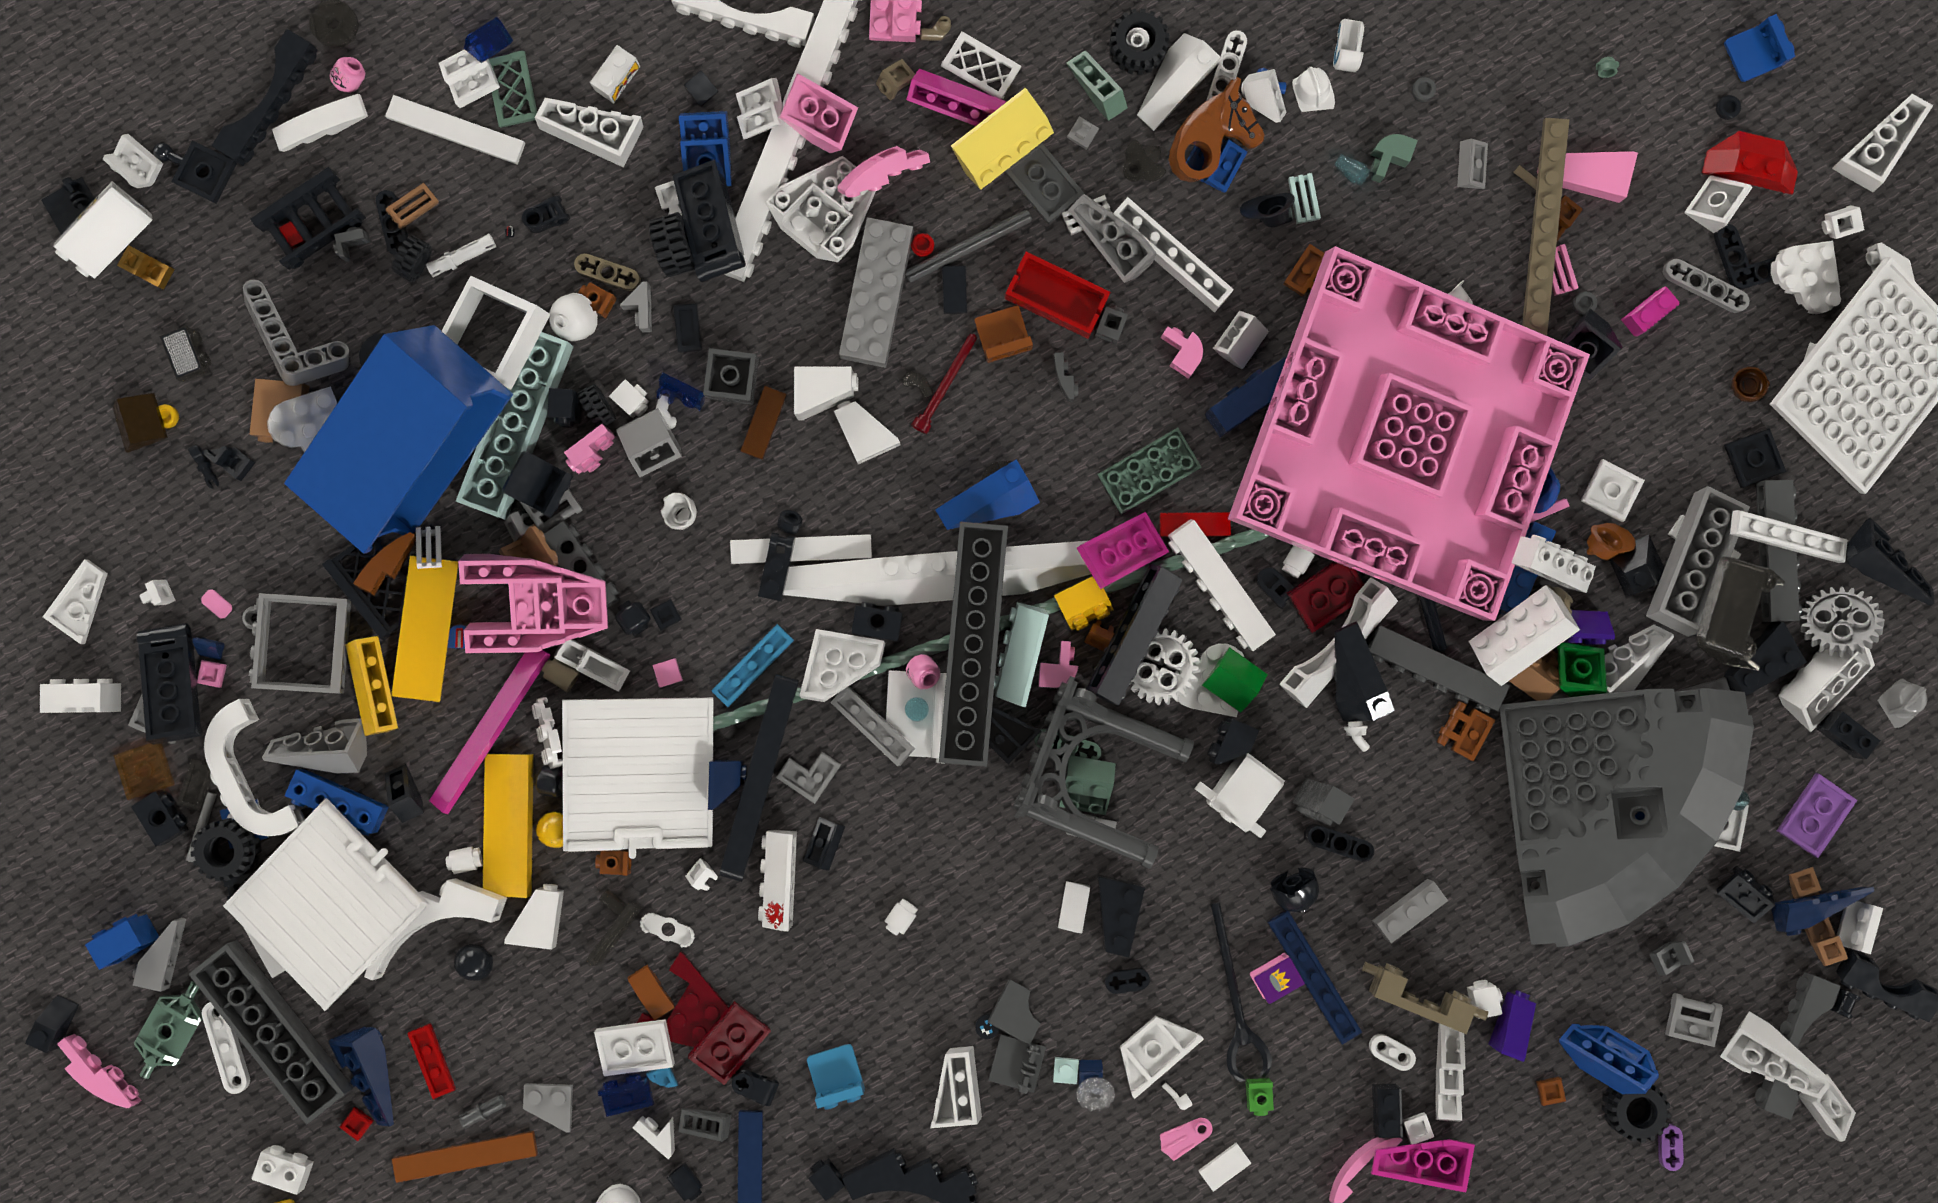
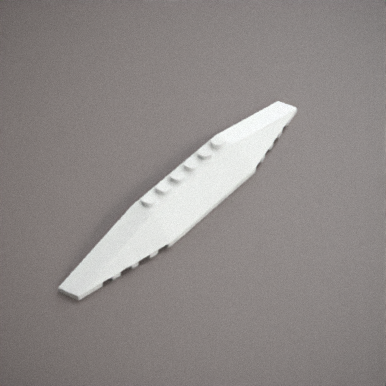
(931, 575)

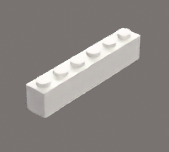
(1176, 258)
(1221, 585)

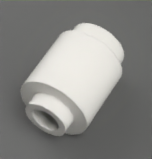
(1297, 561)
(464, 860)
(901, 917)

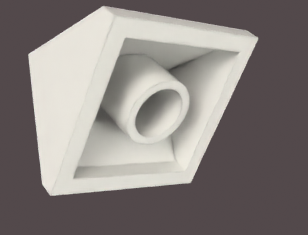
(1717, 202)
(1831, 1112)

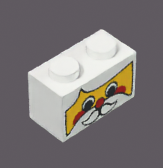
(615, 74)

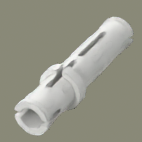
(453, 259)

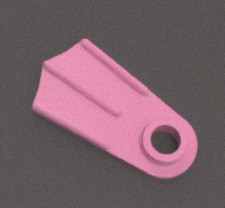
(1184, 1138)

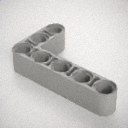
(282, 342)

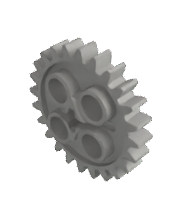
(1842, 621)

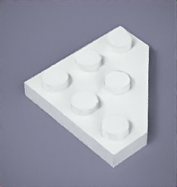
(838, 662)

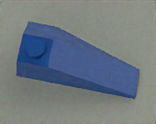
(995, 497)

